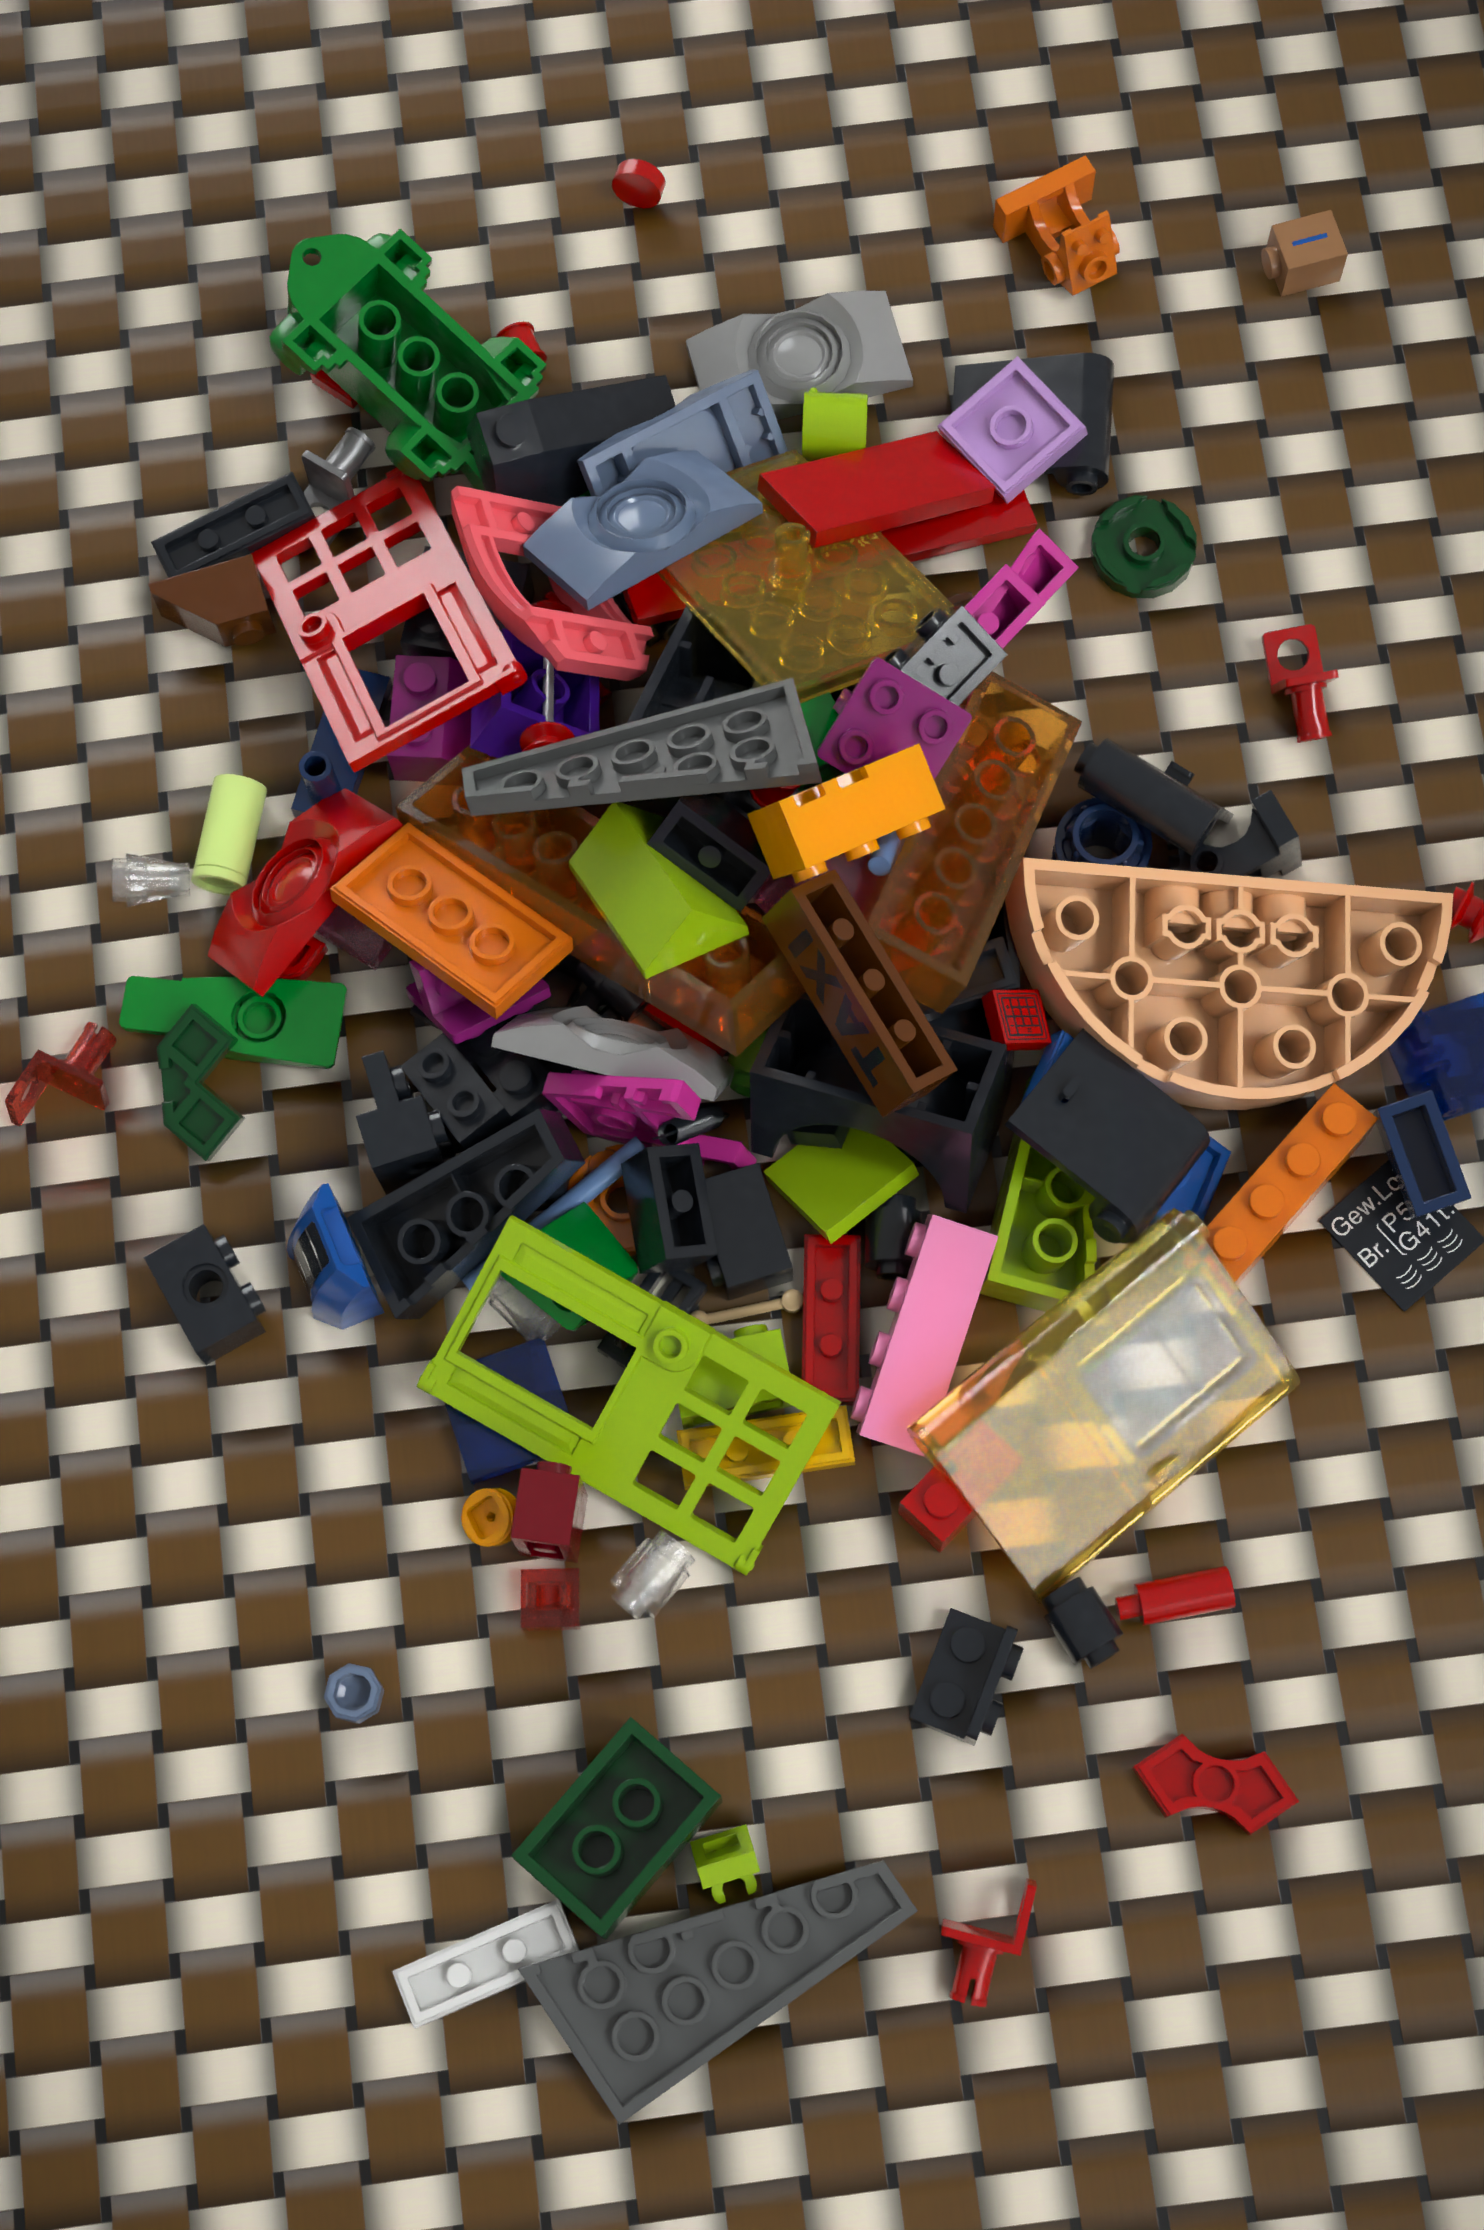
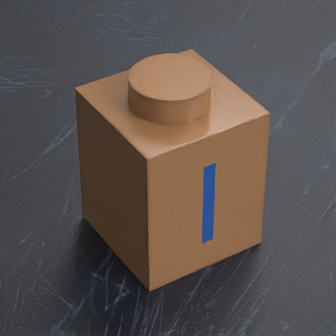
(1304, 253)

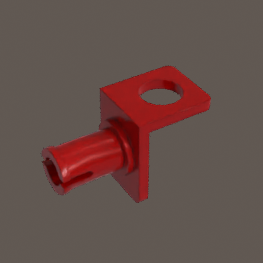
(1303, 684)
(981, 1950)

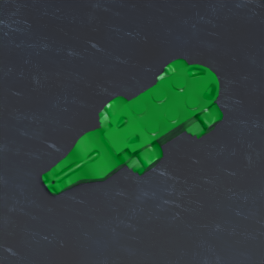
(397, 350)

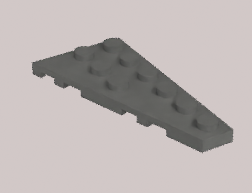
(700, 749)
(683, 1992)

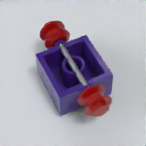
(539, 712)

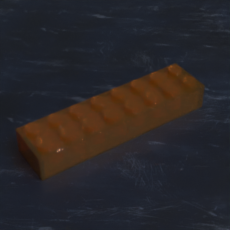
(720, 995)

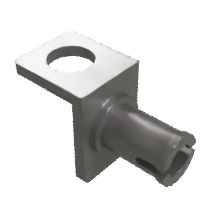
(332, 477)

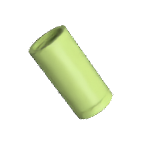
(229, 834)

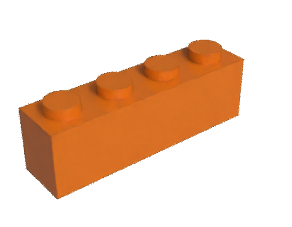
(1288, 1181)

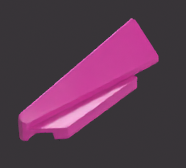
(1022, 589)

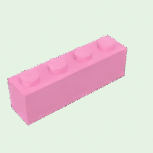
(926, 1331)

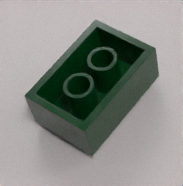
(617, 1828)

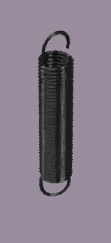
(680, 1130)

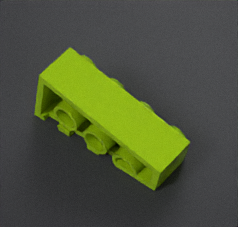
(1042, 1231)

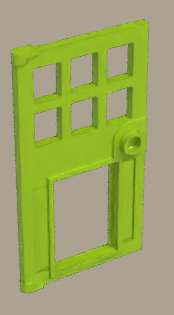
(654, 1381)

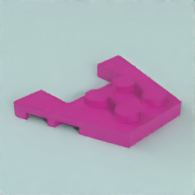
(635, 1106)

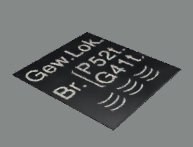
(1394, 1250)

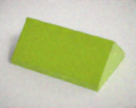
(647, 899)

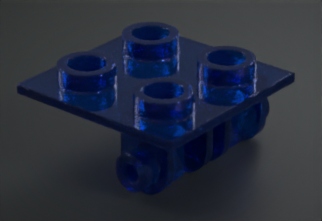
(1445, 1055)

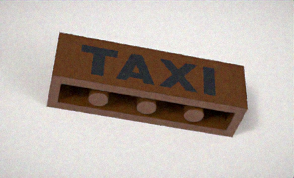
(858, 992)

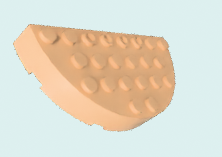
(1225, 980)

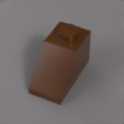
(218, 602)

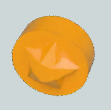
(489, 1516)

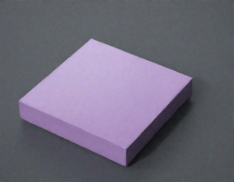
(1012, 429)

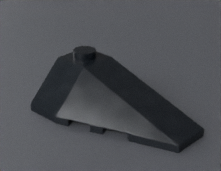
(535, 443)

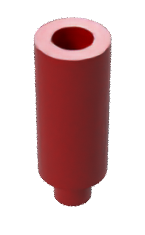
(1178, 1596)

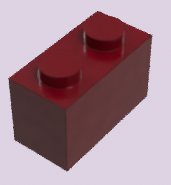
(549, 1512)

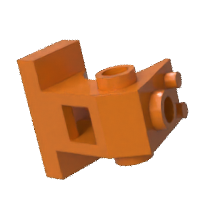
(1053, 209)

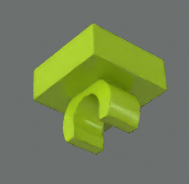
(724, 1859)

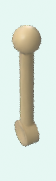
(791, 1302)

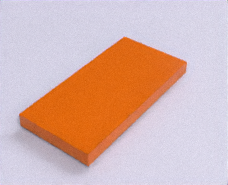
(452, 920)

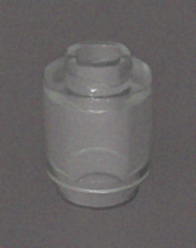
(521, 1312)
(652, 1575)

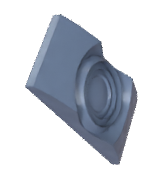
(724, 422)
(639, 526)

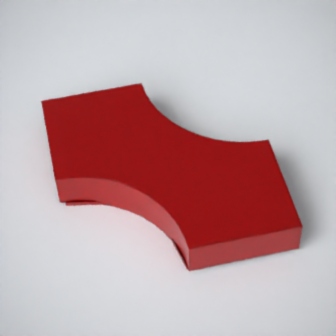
(1187, 1778)

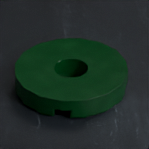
(1137, 574)

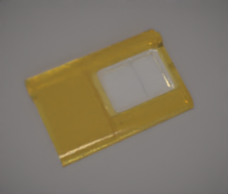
(1099, 1394)

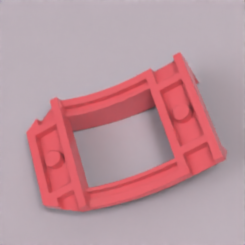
(584, 643)

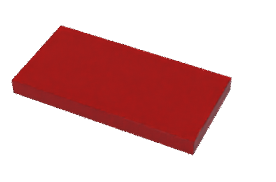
(876, 488)

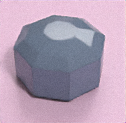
(354, 1693)

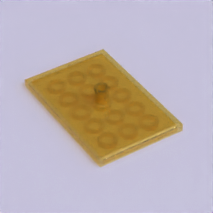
(800, 606)

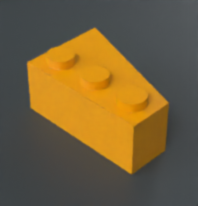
(847, 815)

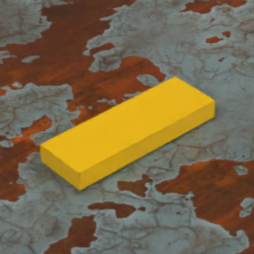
(750, 1463)

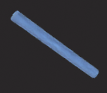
(583, 1191)

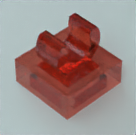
(550, 1599)

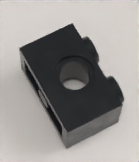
(181, 1272)

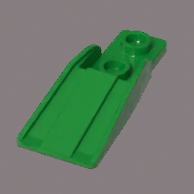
(287, 1026)

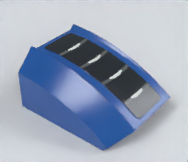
(332, 1263)

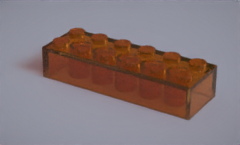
(955, 876)

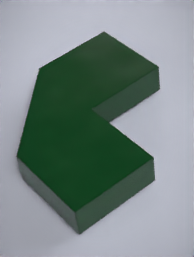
(186, 1061)

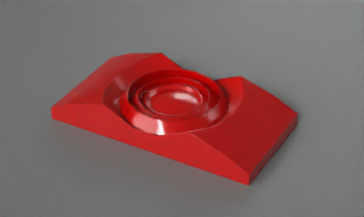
(291, 897)

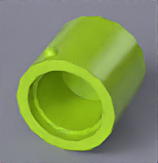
(833, 423)

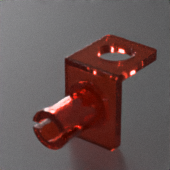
(70, 1075)

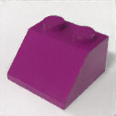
(416, 684)

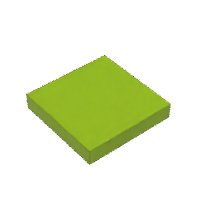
(841, 1185)

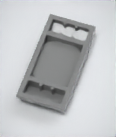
(829, 344)
(615, 1048)

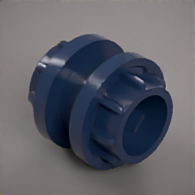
(1101, 825)

